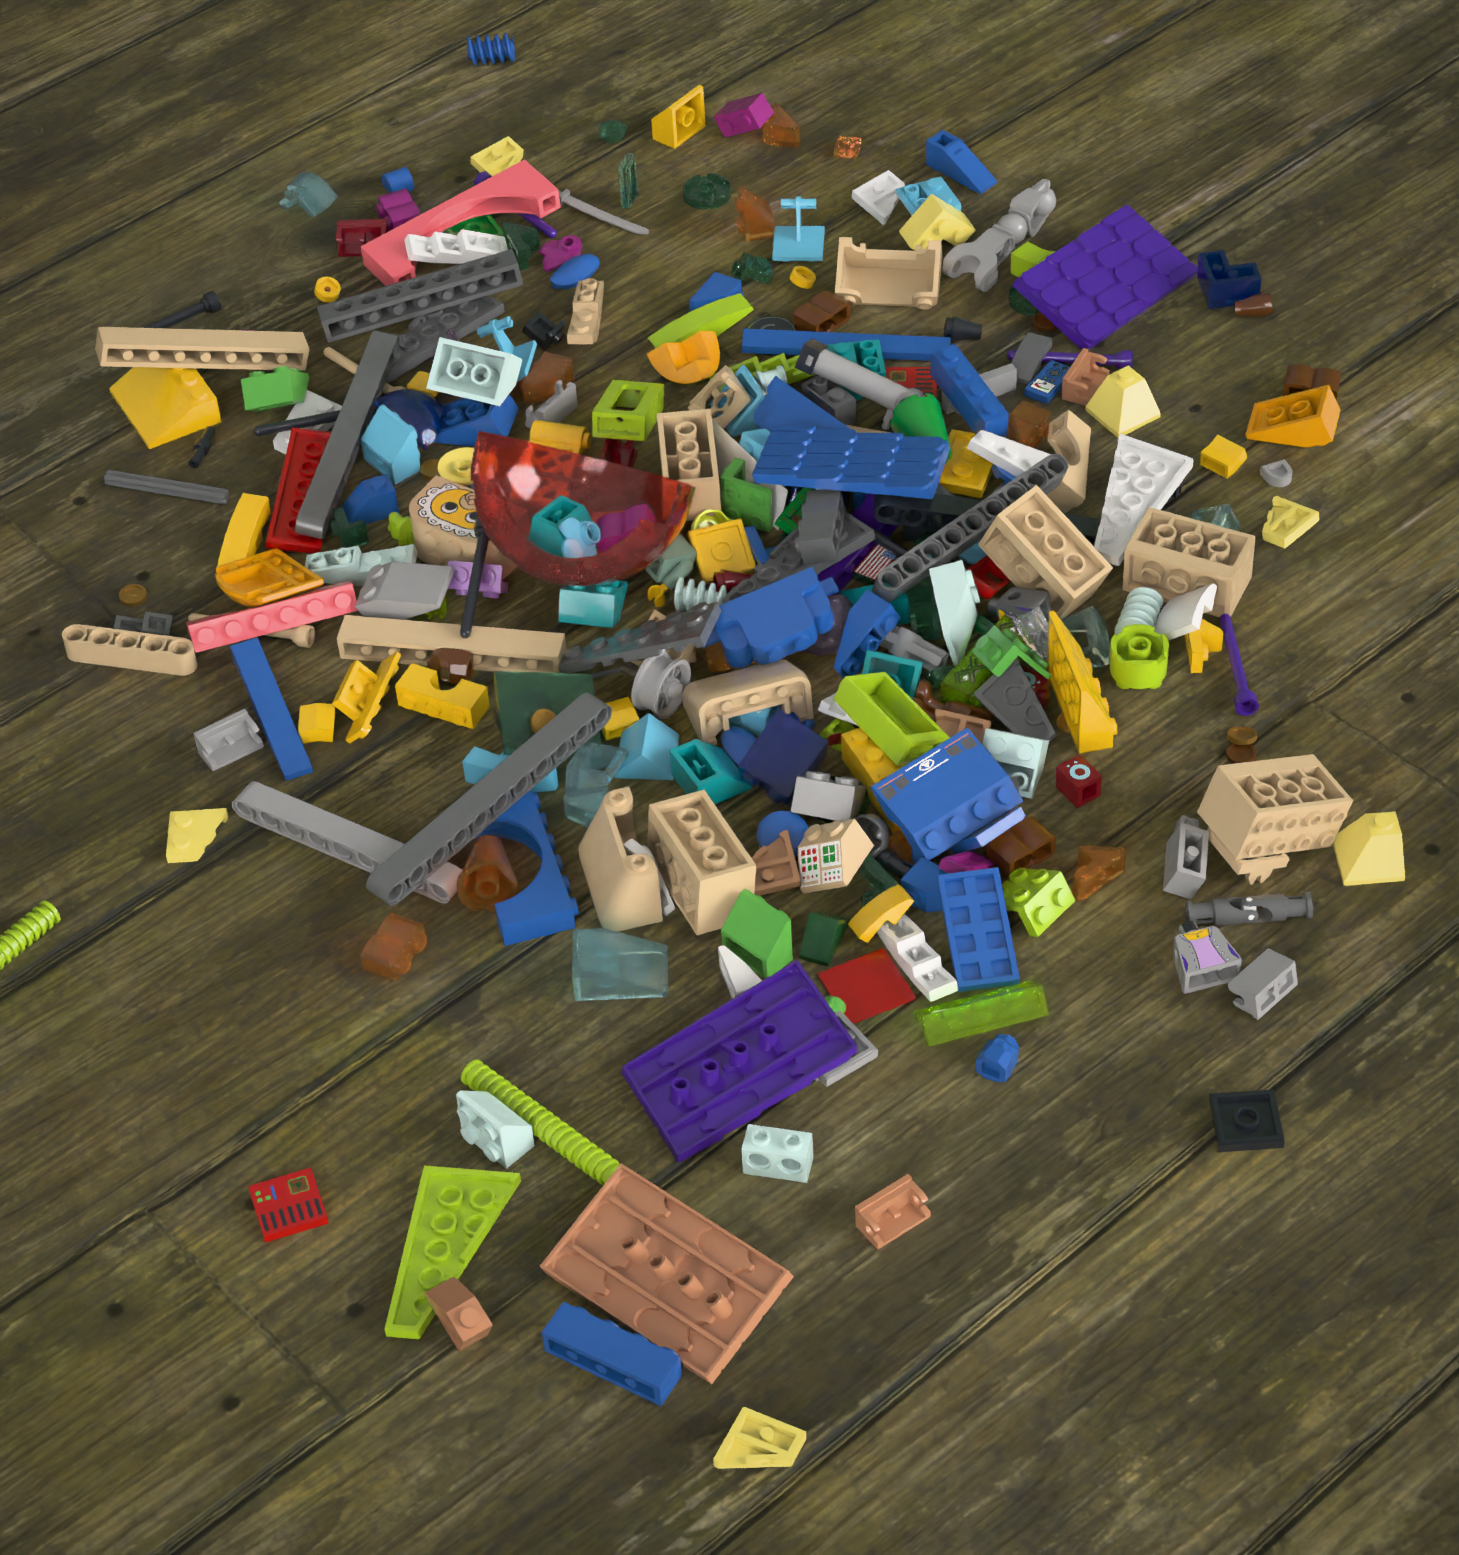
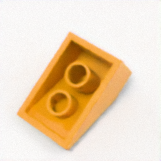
(1296, 418)

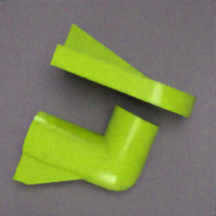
(401, 529)

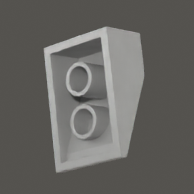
(403, 590)

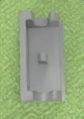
(556, 407)
(228, 740)
(1264, 983)

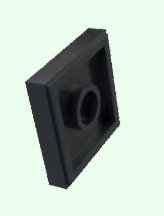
(1246, 1120)

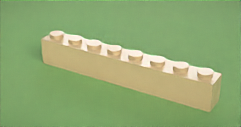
(200, 348)
(416, 640)

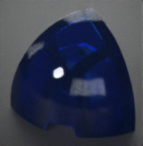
(418, 410)

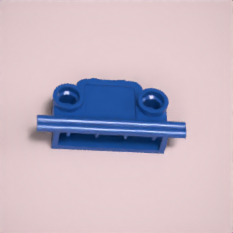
(789, 407)
(775, 619)

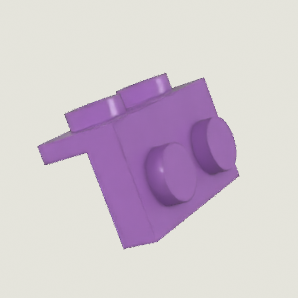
(491, 579)

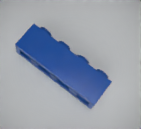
(968, 391)
(612, 1353)

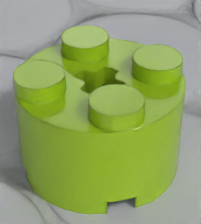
(1138, 657)

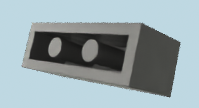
(820, 526)

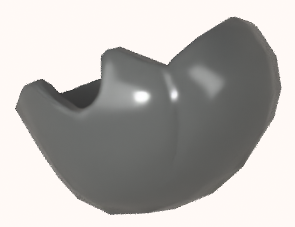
(876, 831)

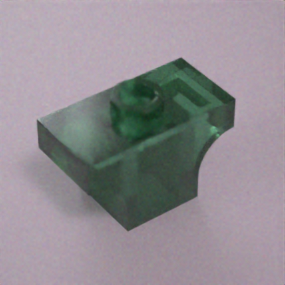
(923, 612)

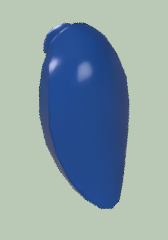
(574, 270)
(737, 743)

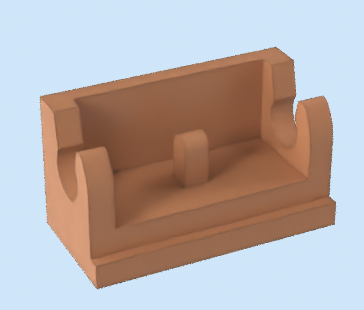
(1084, 377)
(892, 1211)

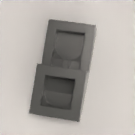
(1029, 356)
(152, 623)

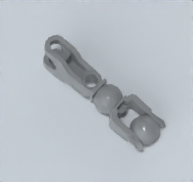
(986, 253)

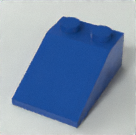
(469, 416)

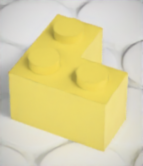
(936, 222)

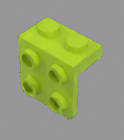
(1037, 897)

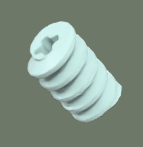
(689, 596)
(1140, 608)

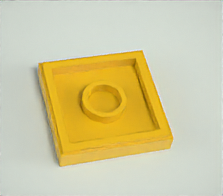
(720, 548)

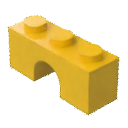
(461, 705)

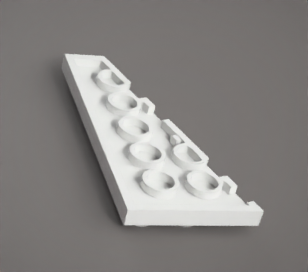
(1139, 479)

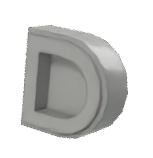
(1277, 473)

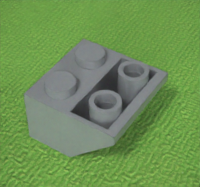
(827, 798)

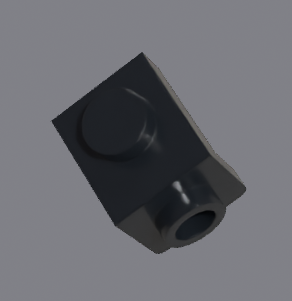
(544, 331)

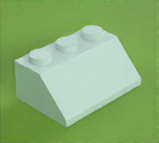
(473, 372)

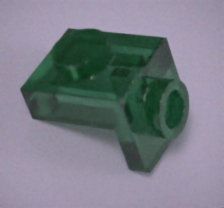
(752, 267)
(348, 533)

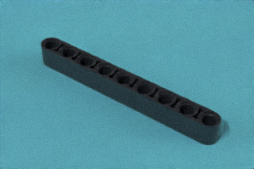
(943, 509)

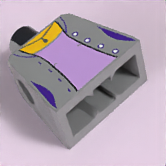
(1203, 957)

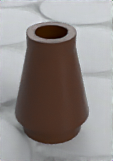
(1255, 305)

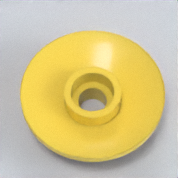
(457, 465)

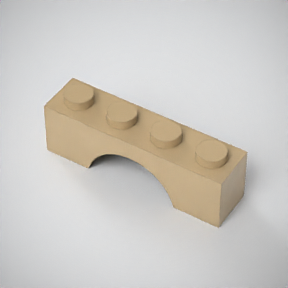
(1070, 439)

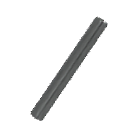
(167, 487)

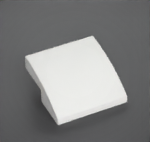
(1185, 612)

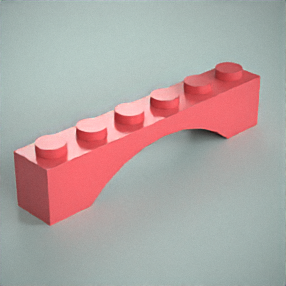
(272, 617)

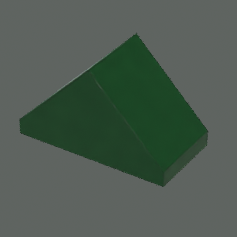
(822, 937)

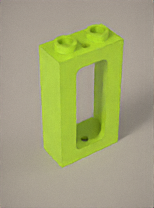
(635, 423)
(888, 716)

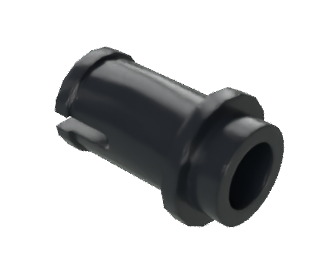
(894, 864)

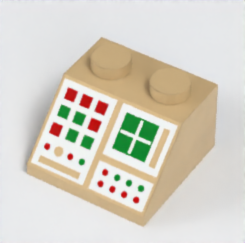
(831, 855)

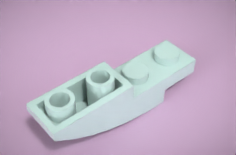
(353, 565)

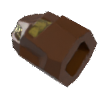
(451, 664)

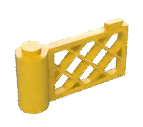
(561, 436)

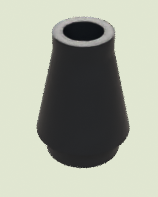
(961, 329)

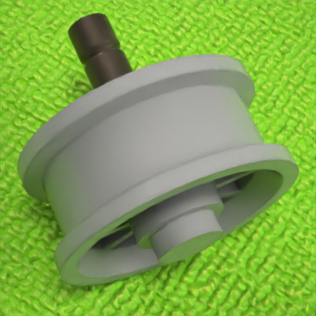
(658, 684)

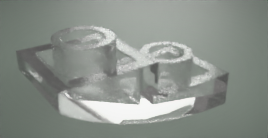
(1034, 631)

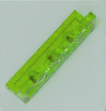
(982, 1012)

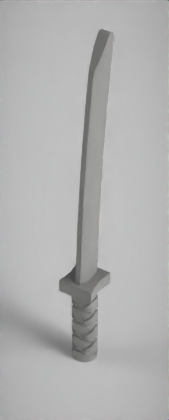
(565, 198)

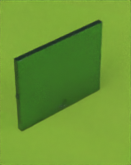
(526, 692)

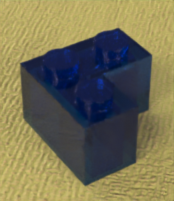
(1226, 282)

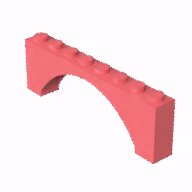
(510, 191)

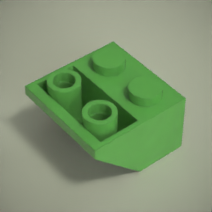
(274, 389)
(758, 934)

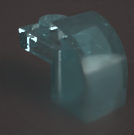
(310, 192)

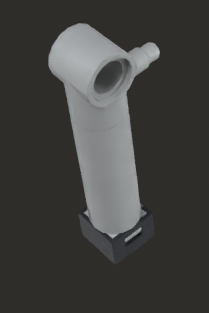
(819, 360)

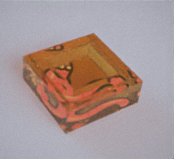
(847, 147)

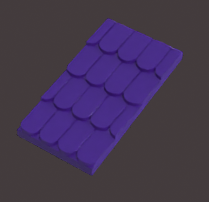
(1105, 277)
(738, 1061)

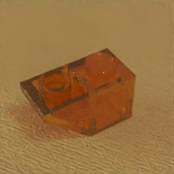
(756, 216)
(546, 371)
(1029, 424)

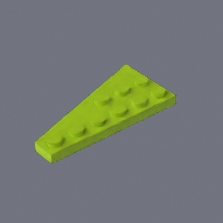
(445, 1231)

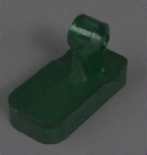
(876, 877)

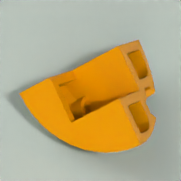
(687, 360)

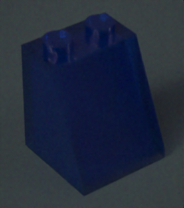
(781, 755)

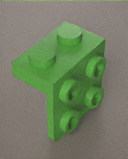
(745, 499)
(1001, 648)

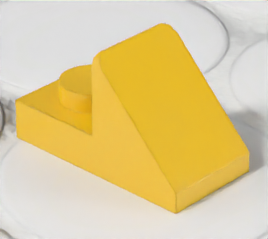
(1200, 642)

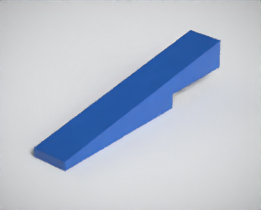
(271, 709)

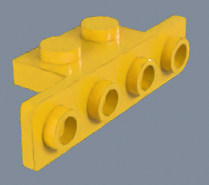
(362, 692)

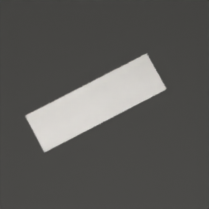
(728, 449)

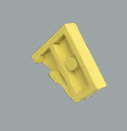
(497, 157)
(1287, 522)
(191, 832)
(759, 1442)

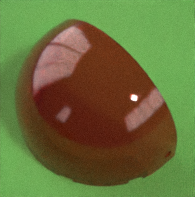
(522, 477)

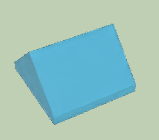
(745, 418)
(648, 749)

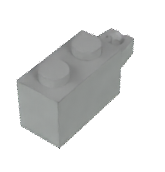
(1186, 858)

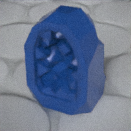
(998, 1058)

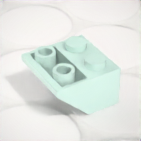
(1018, 756)
(493, 1127)

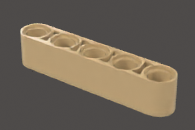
(129, 649)

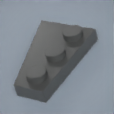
(1015, 703)

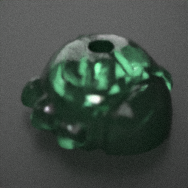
(612, 131)
(936, 675)

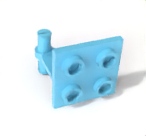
(798, 241)
(524, 351)

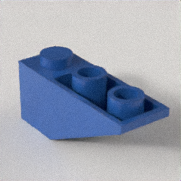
(956, 161)
(864, 630)

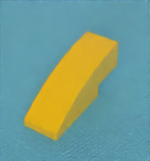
(245, 528)

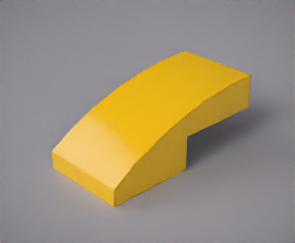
(886, 906)

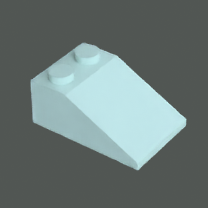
(956, 605)

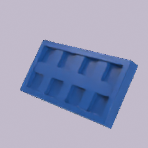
(978, 929)

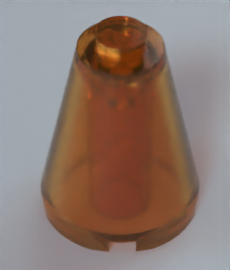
(486, 875)

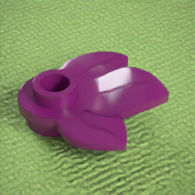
(559, 251)

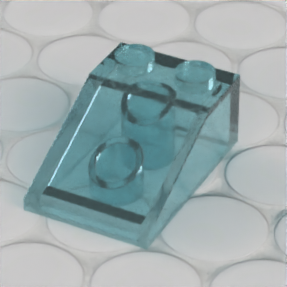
(617, 966)

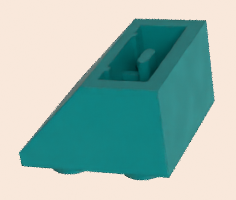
(864, 353)
(545, 523)
(592, 604)
(706, 768)

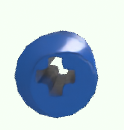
(491, 49)

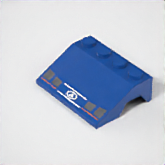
(946, 794)

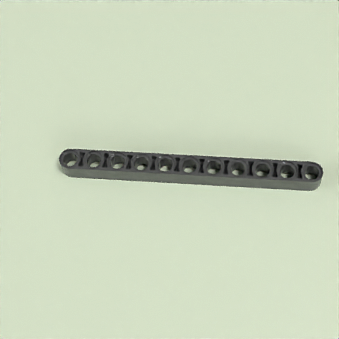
(347, 434)
(488, 799)

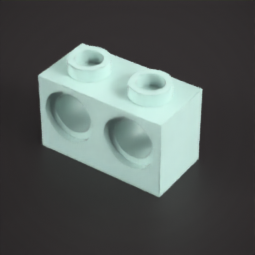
(777, 1153)

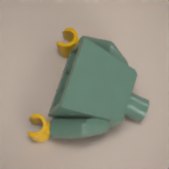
(673, 564)

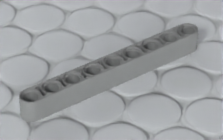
(333, 835)

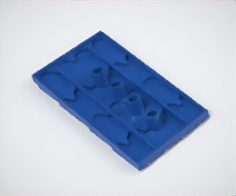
(852, 461)

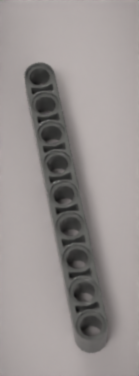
(961, 534)

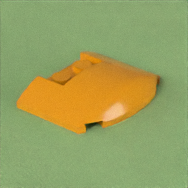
(265, 578)

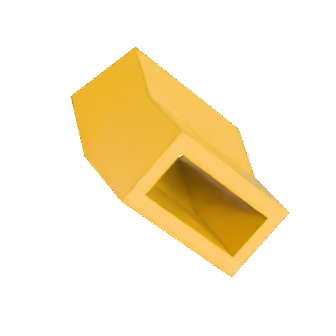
(1223, 456)
(622, 717)
(316, 722)

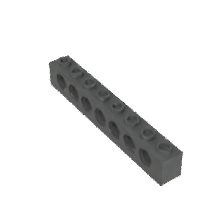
(420, 295)

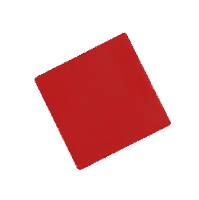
(867, 985)

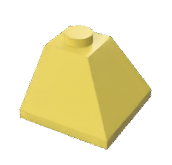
(1123, 402)
(1371, 850)

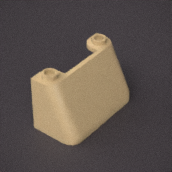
(889, 275)
(743, 691)
(620, 885)

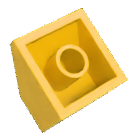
(680, 119)

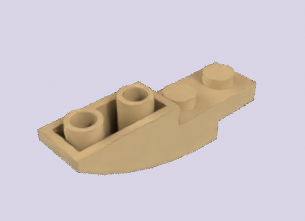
(586, 312)

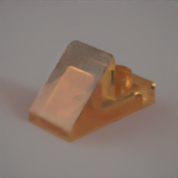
(781, 129)
(1096, 868)

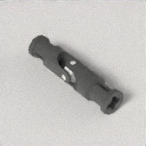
(1243, 909)

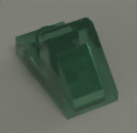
(521, 241)

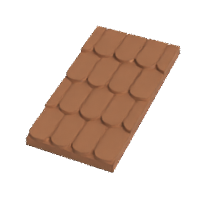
(666, 1272)

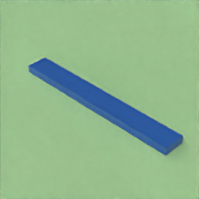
(791, 343)

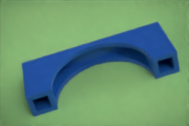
(545, 903)

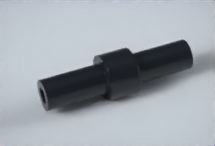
(202, 446)

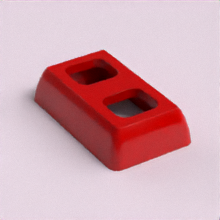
(987, 587)

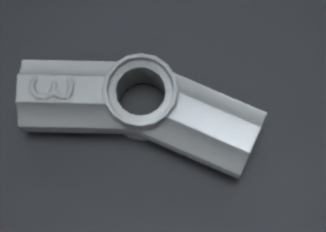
(912, 646)

